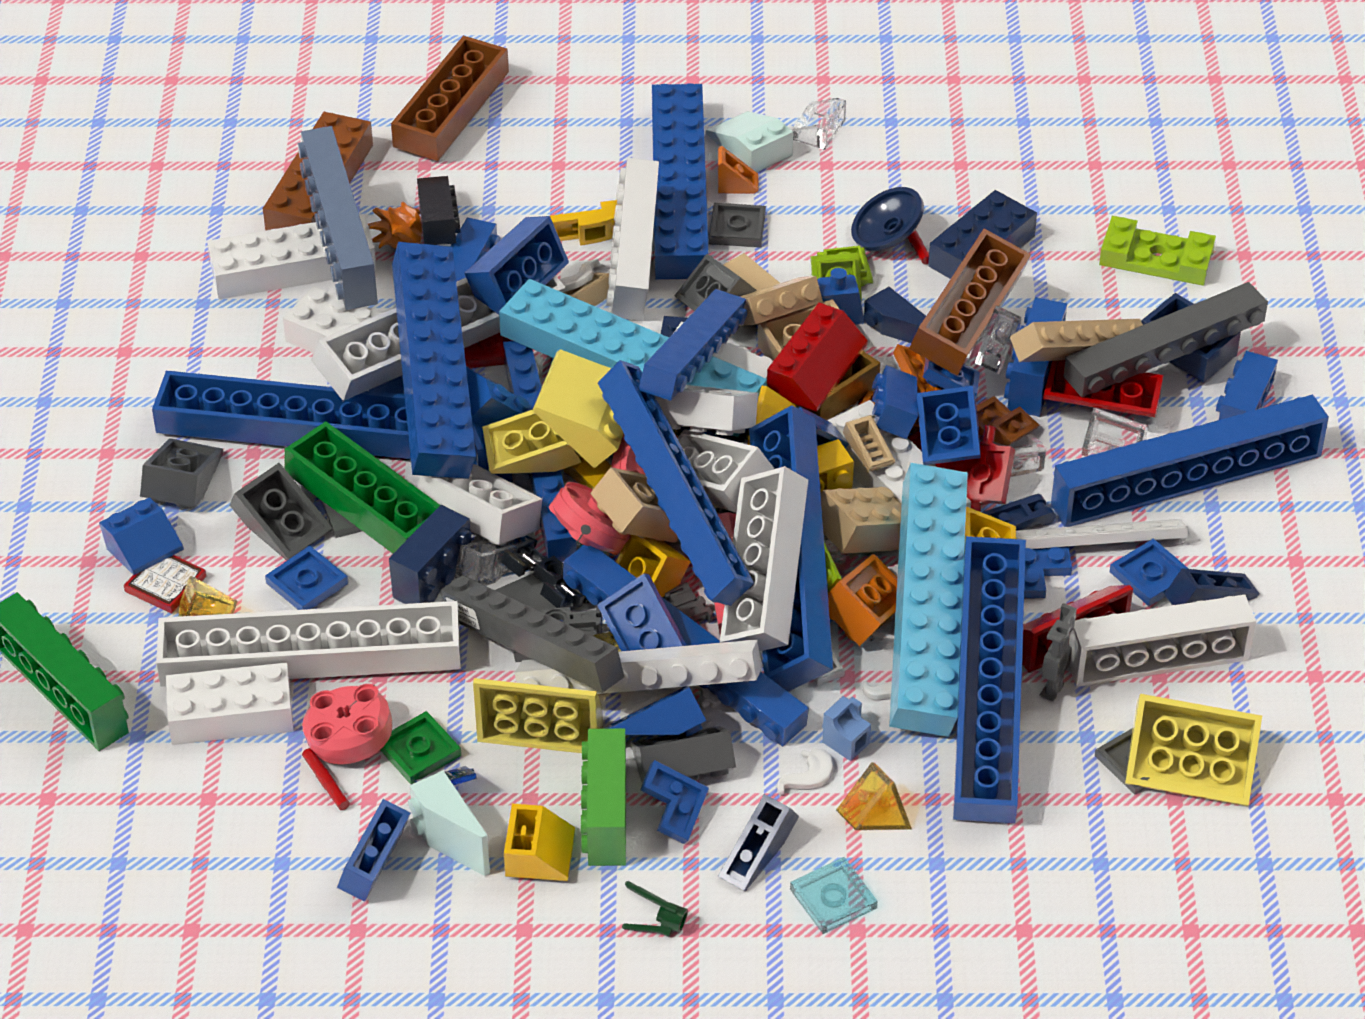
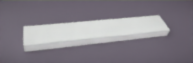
(1103, 533)

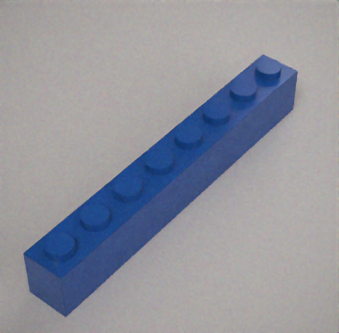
(693, 345)

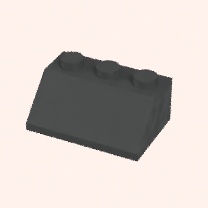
(691, 755)

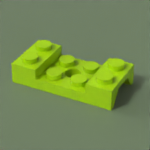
(1132, 249)

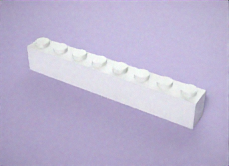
(663, 668)

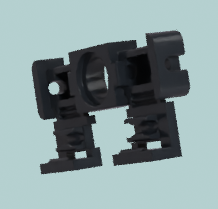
(554, 586)

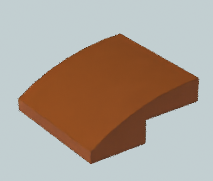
(1009, 424)

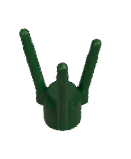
(669, 915)

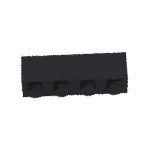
(438, 210)

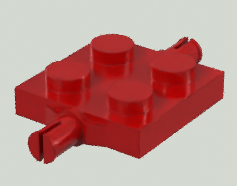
(990, 475)

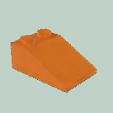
(864, 599)

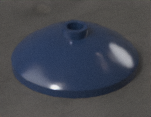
(887, 219)

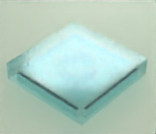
(833, 895)

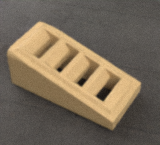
(867, 425)

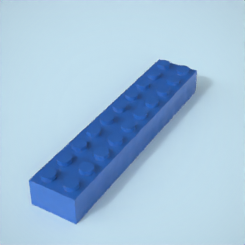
(681, 181)
(433, 361)
(277, 412)
(791, 442)
(1188, 460)
(990, 680)

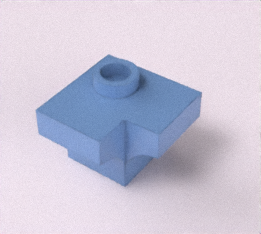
(845, 728)

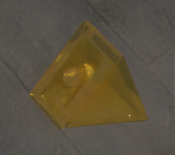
(204, 600)
(874, 803)

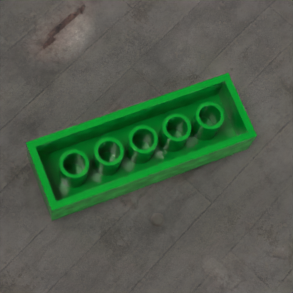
(358, 486)
(61, 673)

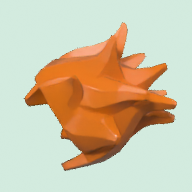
(397, 225)

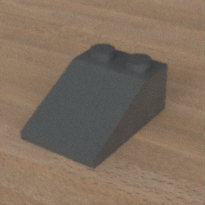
(706, 278)
(179, 473)
(279, 512)

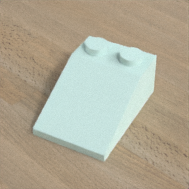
(754, 139)
(448, 822)

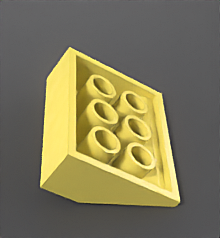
(575, 407)
(535, 715)
(1193, 749)

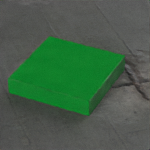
(420, 747)

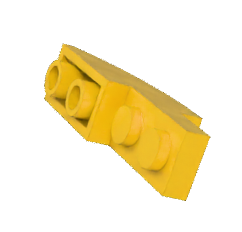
(587, 226)

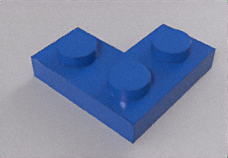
(1042, 563)
(682, 796)

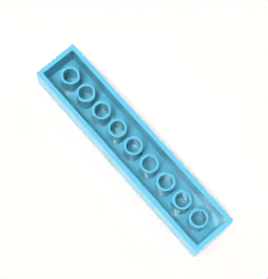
(555, 321)
(929, 600)

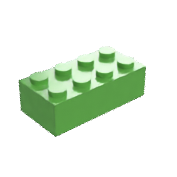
(604, 797)

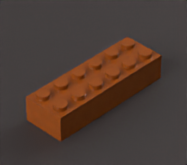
(450, 98)
(289, 201)
(968, 301)

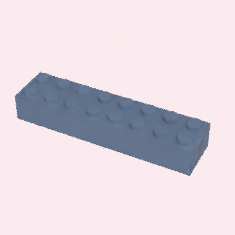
(337, 218)

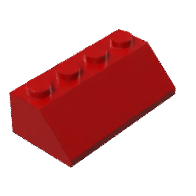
(816, 357)
(1134, 395)
(1097, 604)

